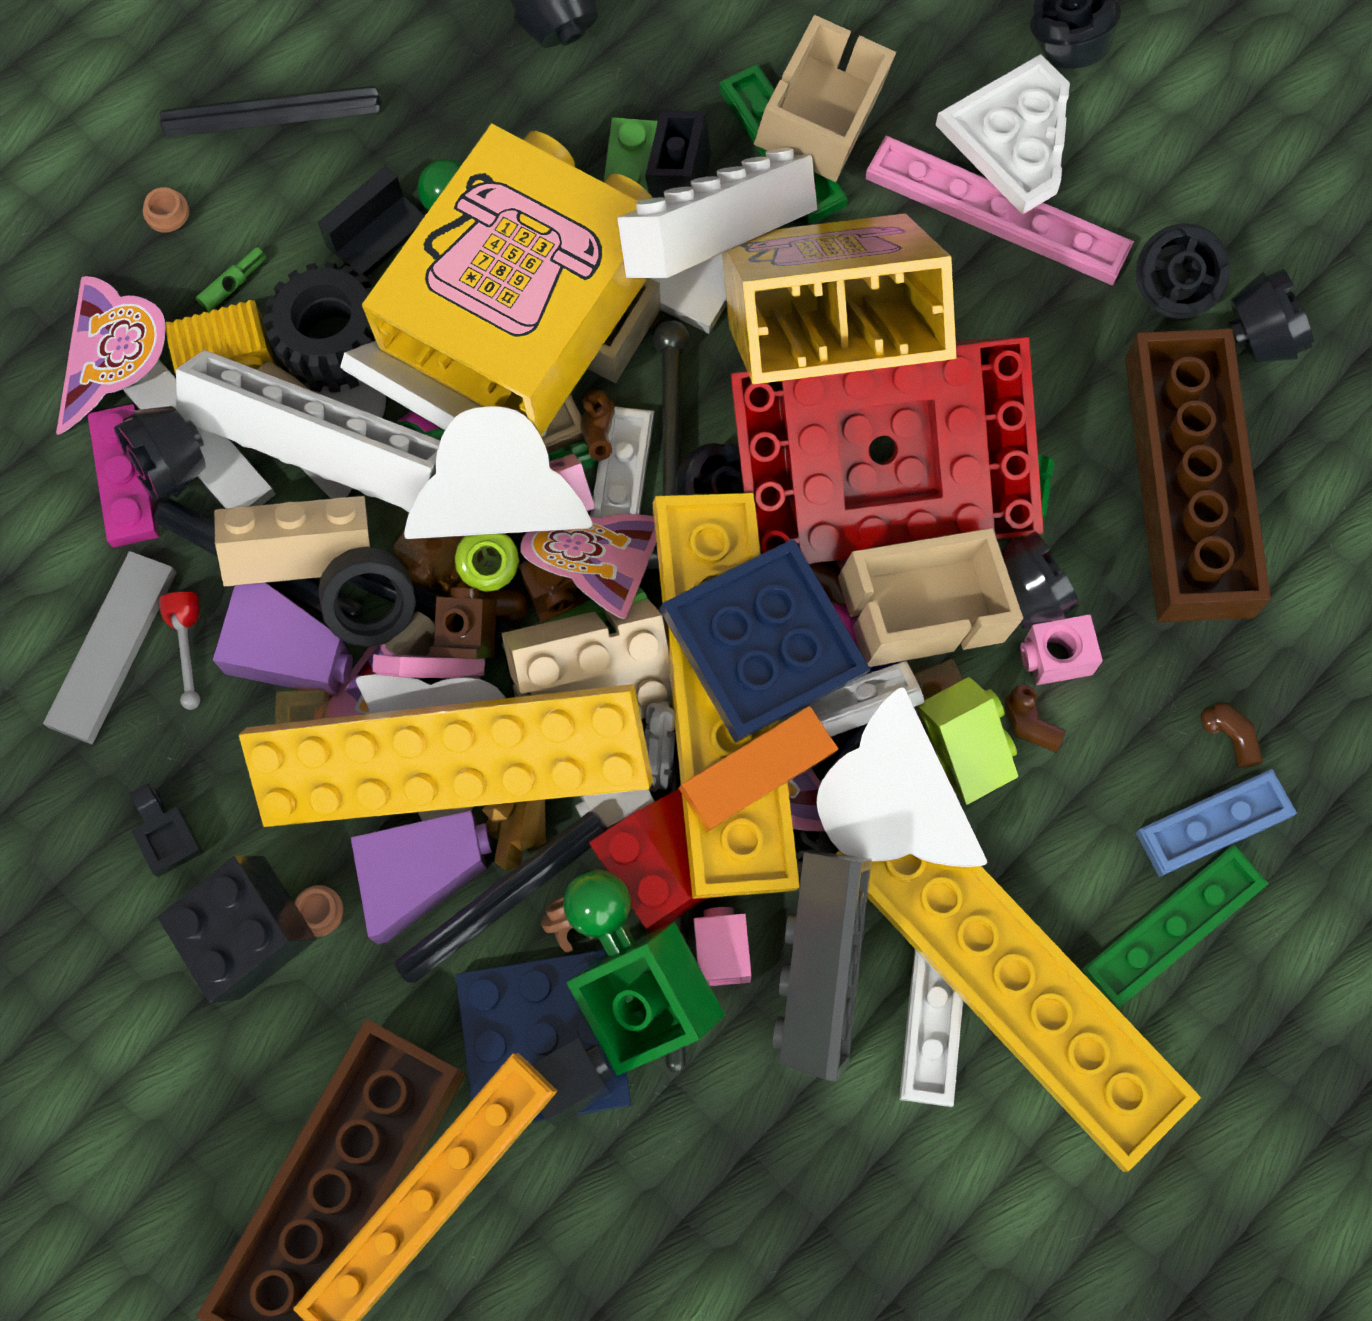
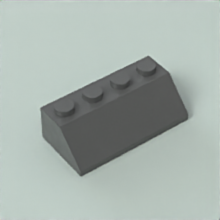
(823, 964)

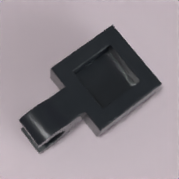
(165, 836)

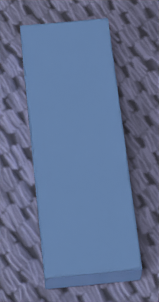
(1216, 823)

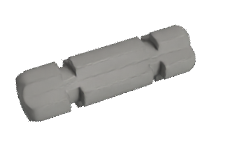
(660, 743)

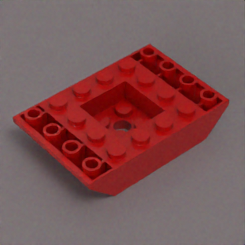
(957, 463)

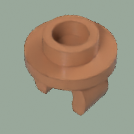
(557, 922)

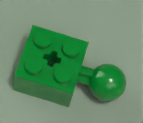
(645, 991)

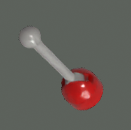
(181, 612)

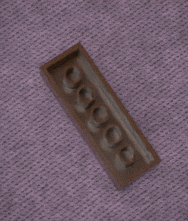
(1196, 476)
(337, 1174)

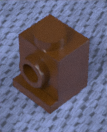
(549, 592)
(479, 629)

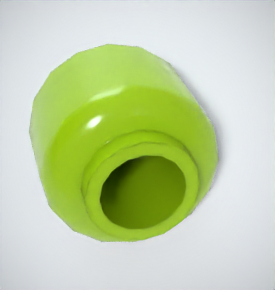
(487, 577)

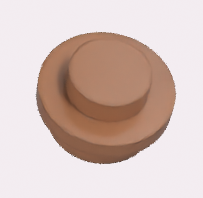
(165, 209)
(321, 909)

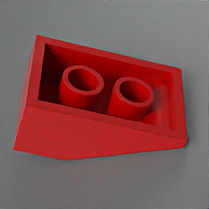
(652, 860)

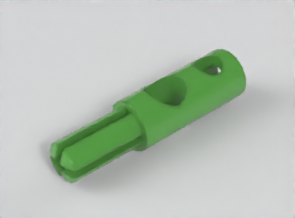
(216, 294)

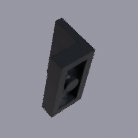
(370, 223)

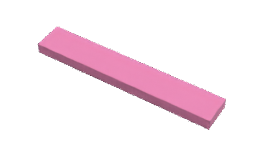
(984, 206)

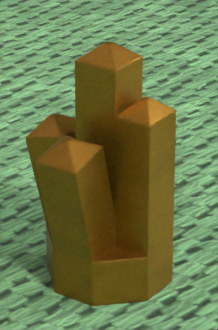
(516, 828)

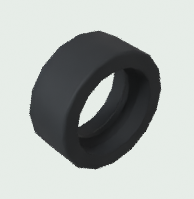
(371, 631)

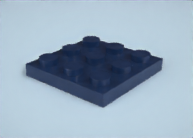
(764, 640)
(531, 1014)

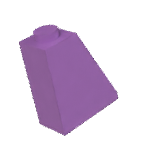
(279, 643)
(415, 869)

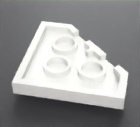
(1014, 131)

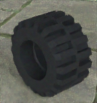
(304, 303)

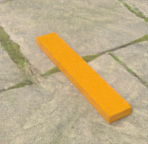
(429, 1194)

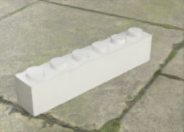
(716, 213)
(305, 428)

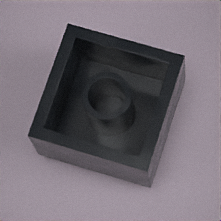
(236, 928)

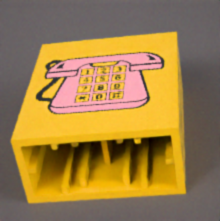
(510, 277)
(840, 299)

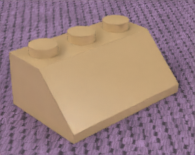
(287, 538)

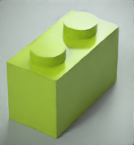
(970, 739)

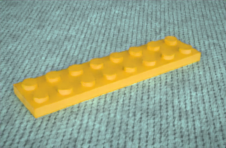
(449, 756)
(756, 847)
(1035, 1002)

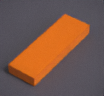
(758, 768)

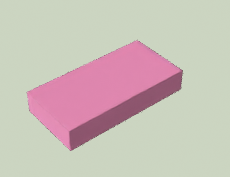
(427, 667)

